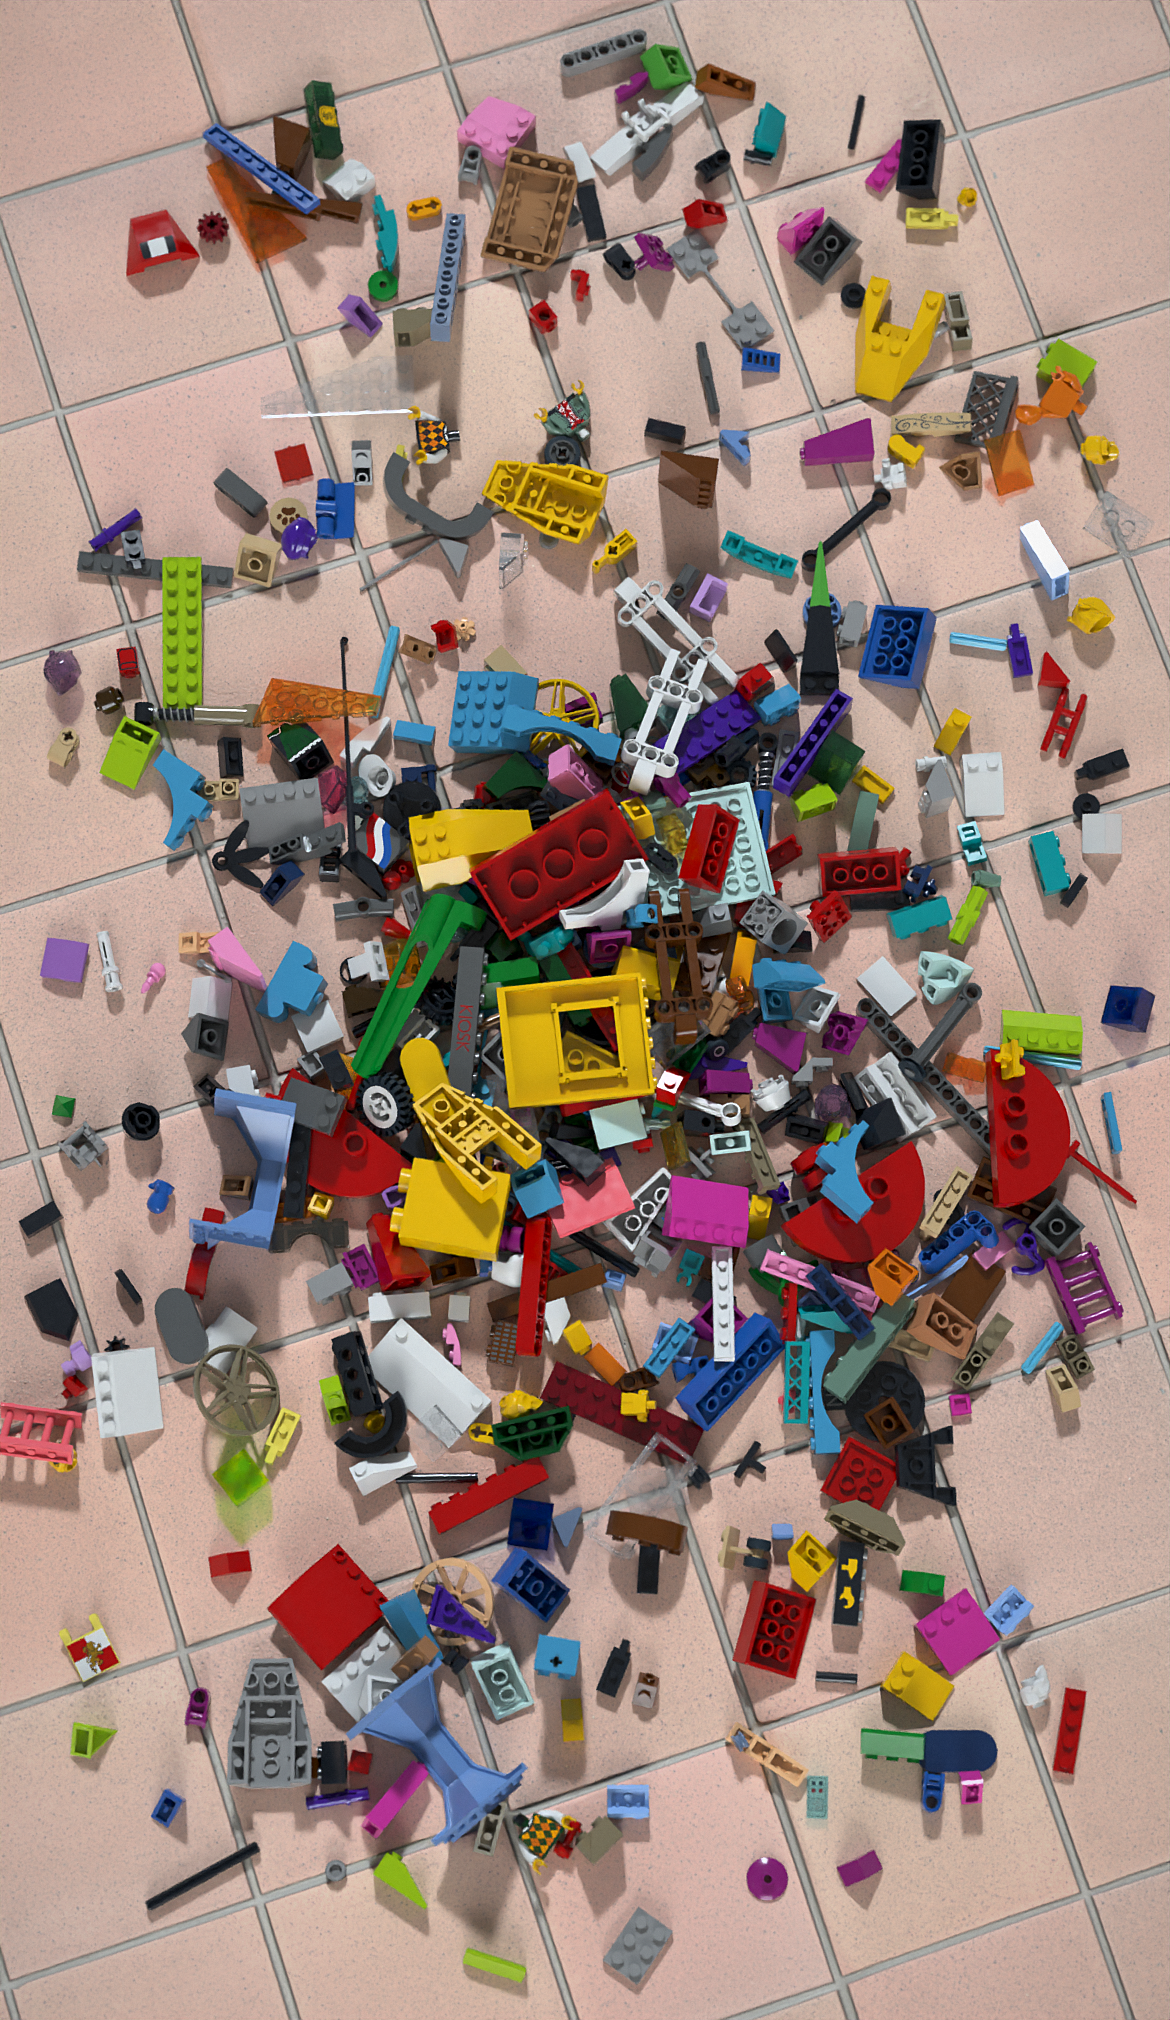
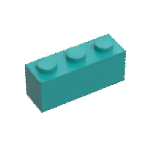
(1049, 863)
(919, 917)

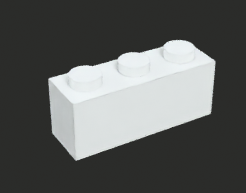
(399, 1305)

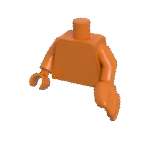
(1058, 401)

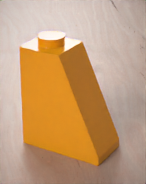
(743, 955)

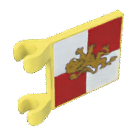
(92, 1651)

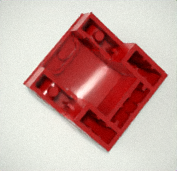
(329, 1607)

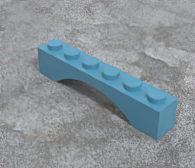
(522, 722)
(825, 1435)

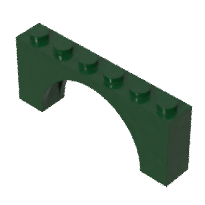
(514, 775)

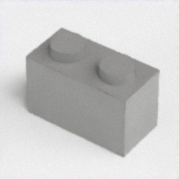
(330, 1283)

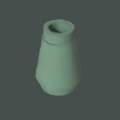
(985, 879)

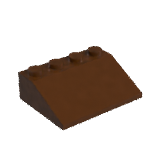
(689, 477)

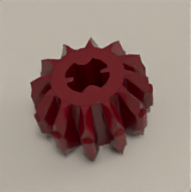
(218, 222)

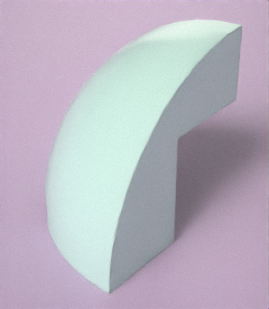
(942, 976)

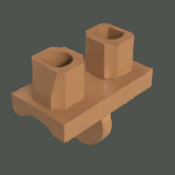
(418, 649)

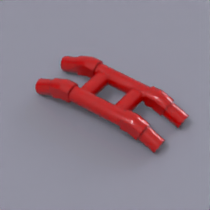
(1054, 728)

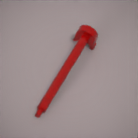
(1072, 1152)

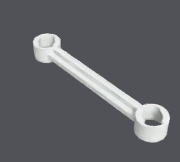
(712, 1108)

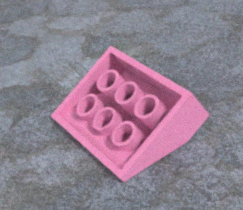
(234, 960)

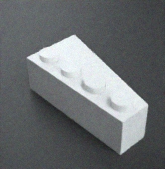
(647, 1200)

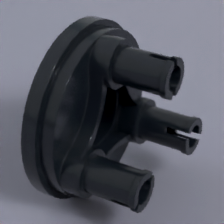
(407, 801)

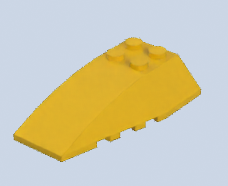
(549, 497)
(458, 839)

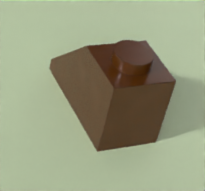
(453, 1270)

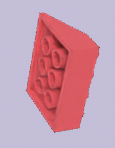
(590, 1204)

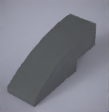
(652, 153)

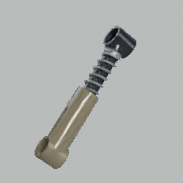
(147, 714)

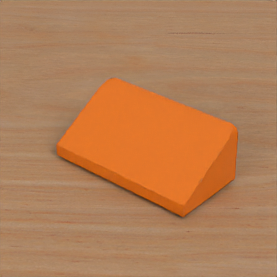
(605, 1364)

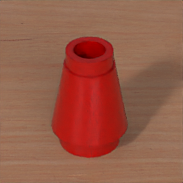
(395, 929)

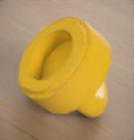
(967, 197)
(374, 1422)

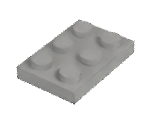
(637, 1945)

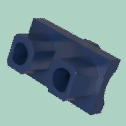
(928, 887)

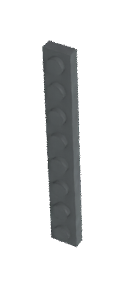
(116, 566)

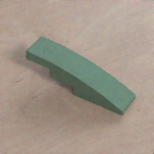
(863, 821)

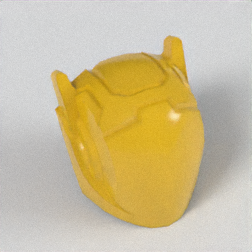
(1091, 615)

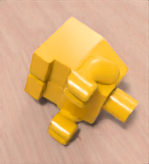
(637, 1404)

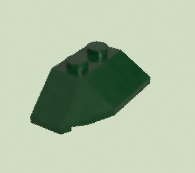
(534, 1434)

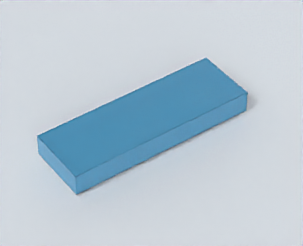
(1111, 1123)
(668, 1347)

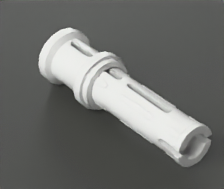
(109, 971)

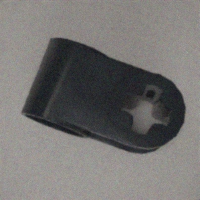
(711, 168)
(620, 261)

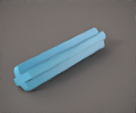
(978, 641)
(1042, 1347)

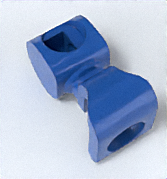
(681, 1370)

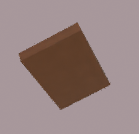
(972, 1287)

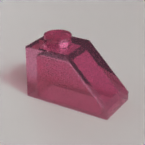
(332, 788)

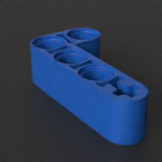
(935, 1258)

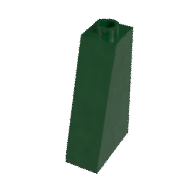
(554, 970)

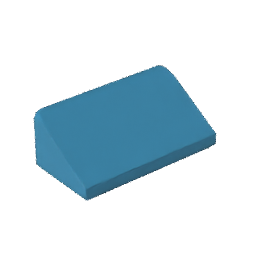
(414, 732)

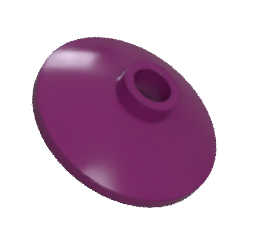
(756, 1875)

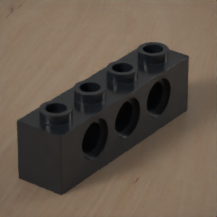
(365, 1380)

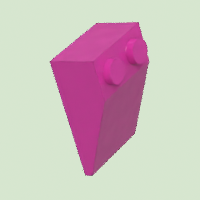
(801, 229)

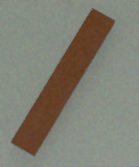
(556, 1289)

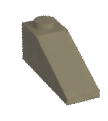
(489, 1830)

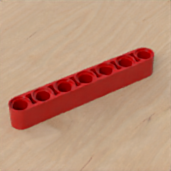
(533, 1286)

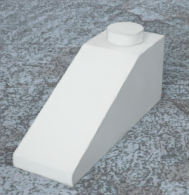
(380, 1470)

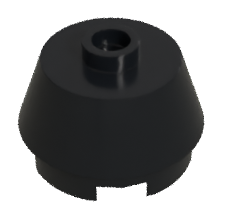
(140, 1122)

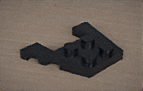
(917, 1466)

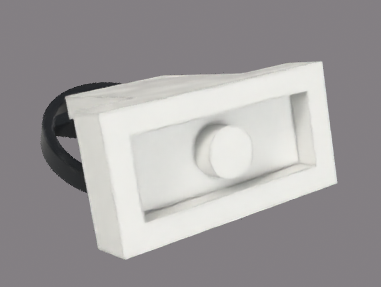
(370, 962)

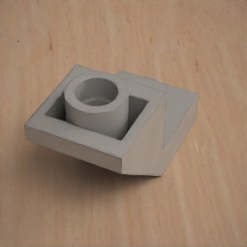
(805, 1075)

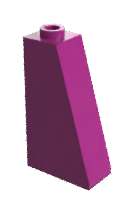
(841, 445)

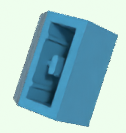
(777, 704)
(537, 1188)

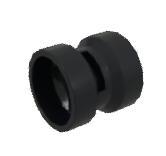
(459, 1664)

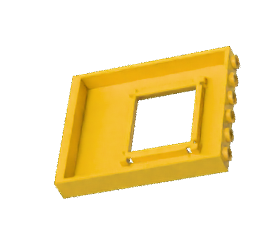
(535, 1047)

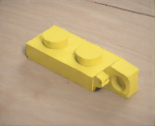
(929, 218)
(281, 1434)

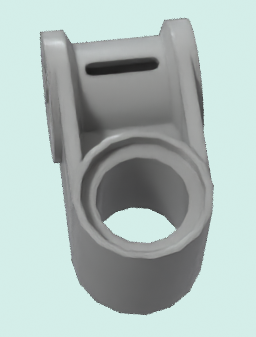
(470, 169)

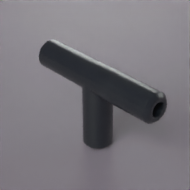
(749, 1461)

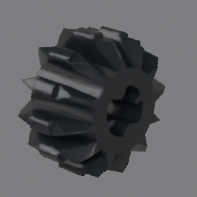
(539, 813)

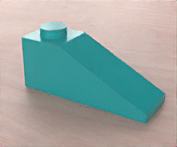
(824, 1316)

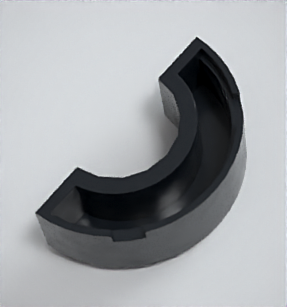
(383, 1441)

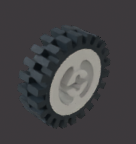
(393, 1101)

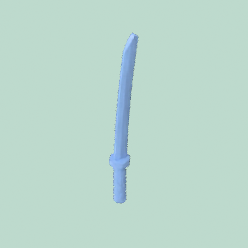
(937, 1279)

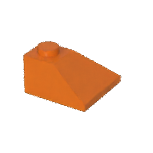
(890, 1276)

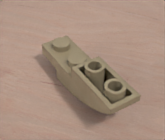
(982, 1351)

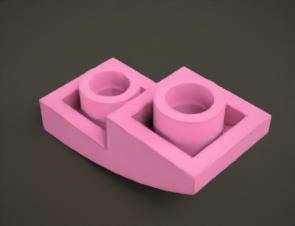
(451, 1339)

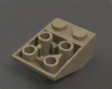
(411, 326)

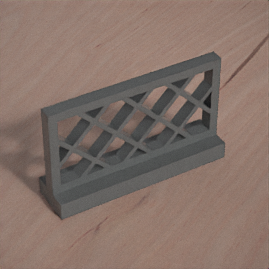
(1004, 410)

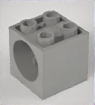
(773, 922)

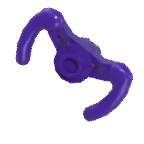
(1025, 1246)

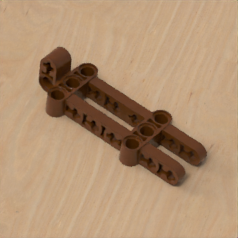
(684, 1022)

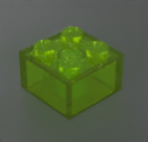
(241, 1478)

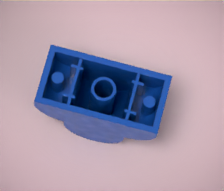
(530, 1584)

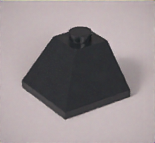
(883, 1124)

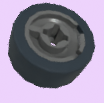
(565, 445)

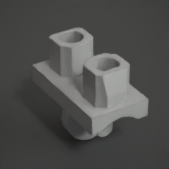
(704, 1169)

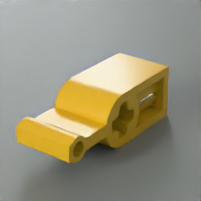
(622, 544)

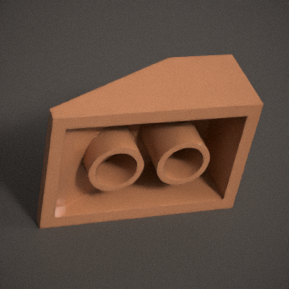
(941, 1326)

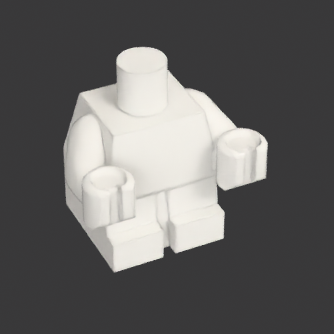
(892, 475)

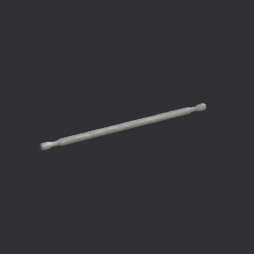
(398, 565)

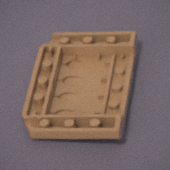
(531, 210)

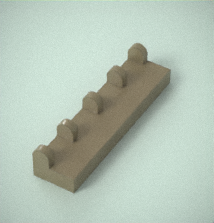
(758, 1158)

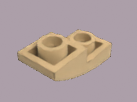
(220, 790)

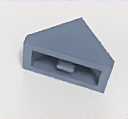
(566, 1524)

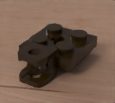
(708, 772)

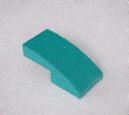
(971, 843)

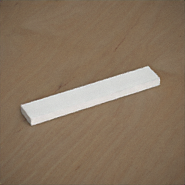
(723, 1303)

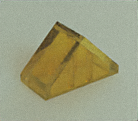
(672, 833)

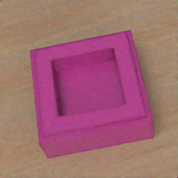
(960, 1404)

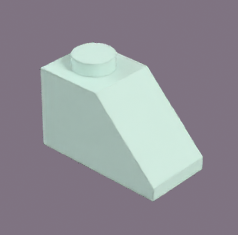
(730, 1142)

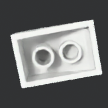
(982, 784)

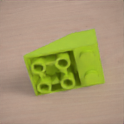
(130, 752)

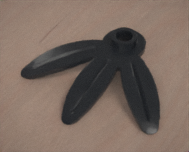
(243, 856)

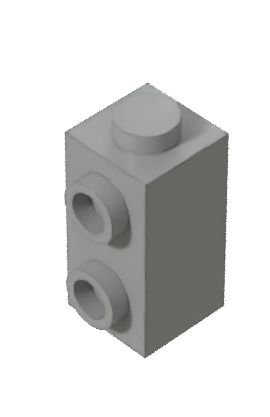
(853, 622)

